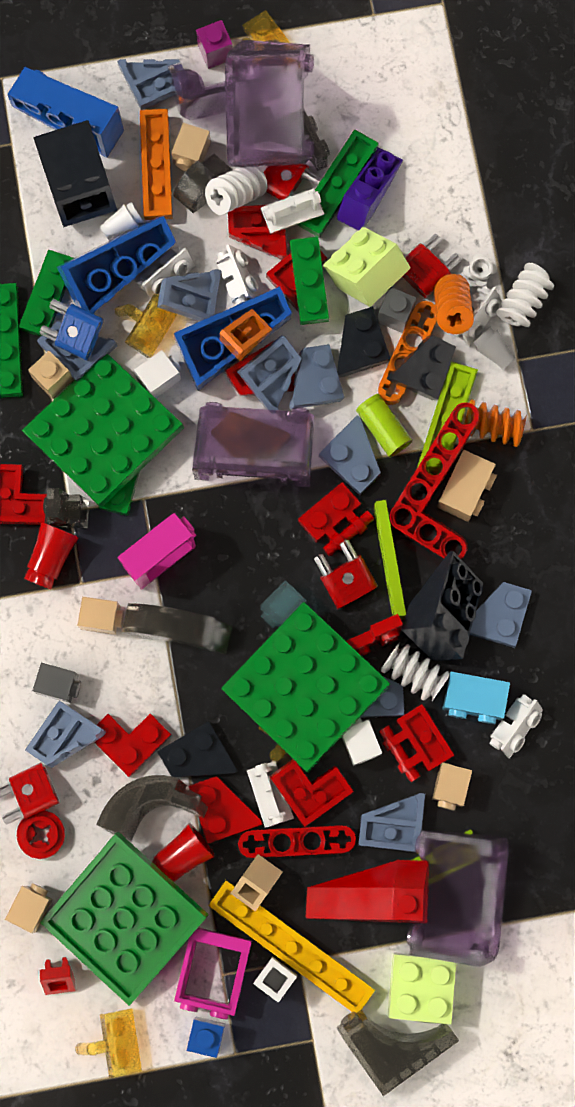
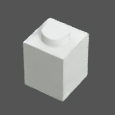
(158, 373)
(361, 742)
(275, 979)

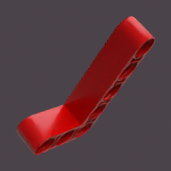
(432, 482)

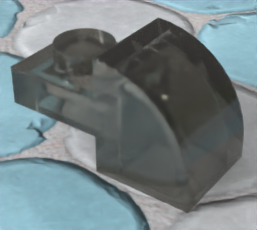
(192, 185)
(65, 509)

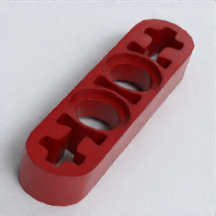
(296, 837)

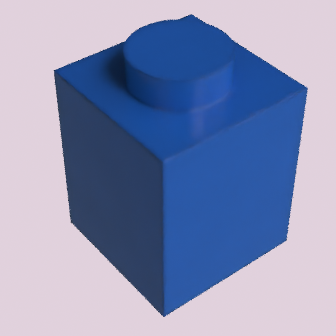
(205, 1037)

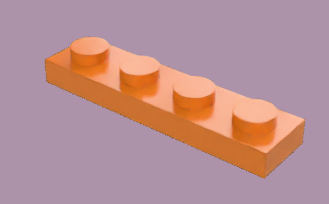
(156, 164)

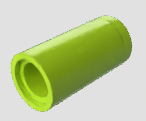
(384, 425)

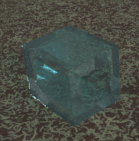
(281, 604)

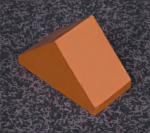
(244, 334)

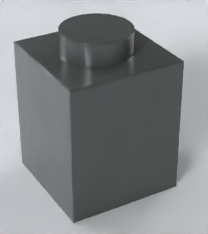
(396, 309)
(56, 683)

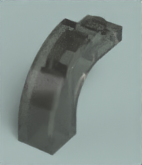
(176, 626)
(143, 795)

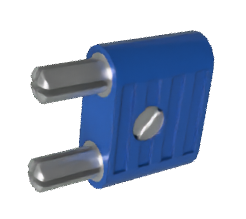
(77, 331)

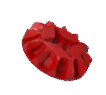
(40, 849)

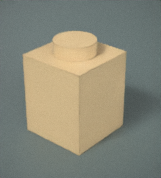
(190, 146)
(50, 374)
(100, 615)
(451, 786)
(256, 882)
(29, 907)

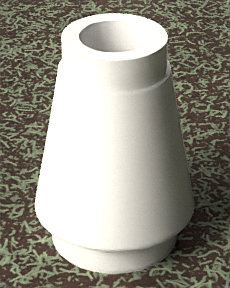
(122, 221)

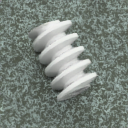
(235, 189)
(525, 295)
(415, 672)

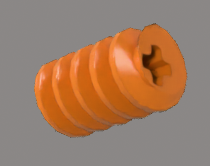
(453, 304)
(497, 423)

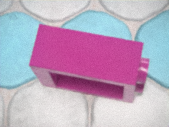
(158, 550)
(191, 1002)

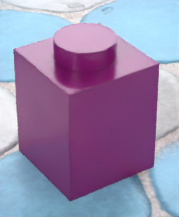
(214, 43)

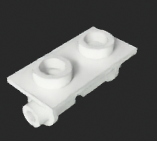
(292, 210)
(174, 263)
(234, 265)
(484, 306)
(525, 715)
(270, 801)

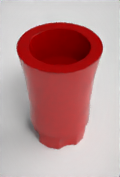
(49, 555)
(183, 853)

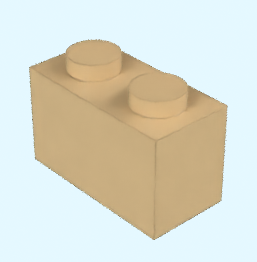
(466, 485)

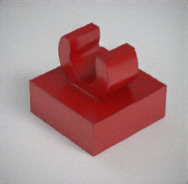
(57, 979)

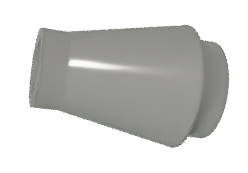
(494, 348)

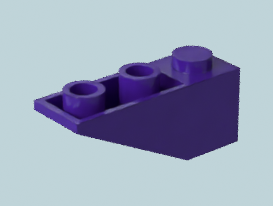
(368, 189)

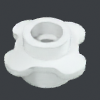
(485, 264)

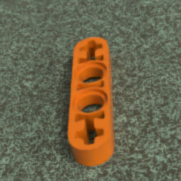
(403, 349)

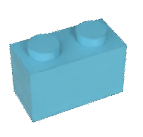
(475, 697)

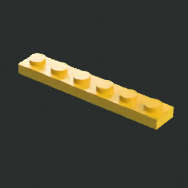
(293, 949)

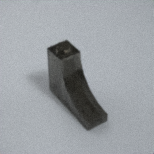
(391, 1055)

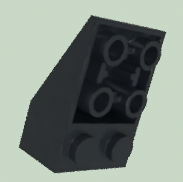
(75, 173)
(444, 610)

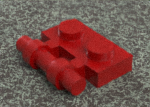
(329, 513)
(423, 737)

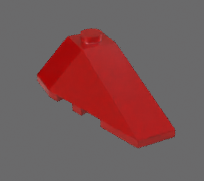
(378, 894)

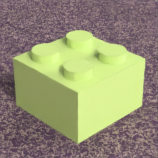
(366, 266)
(421, 989)

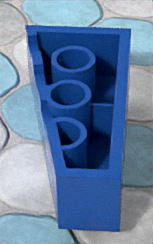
(63, 106)
(109, 267)
(201, 343)

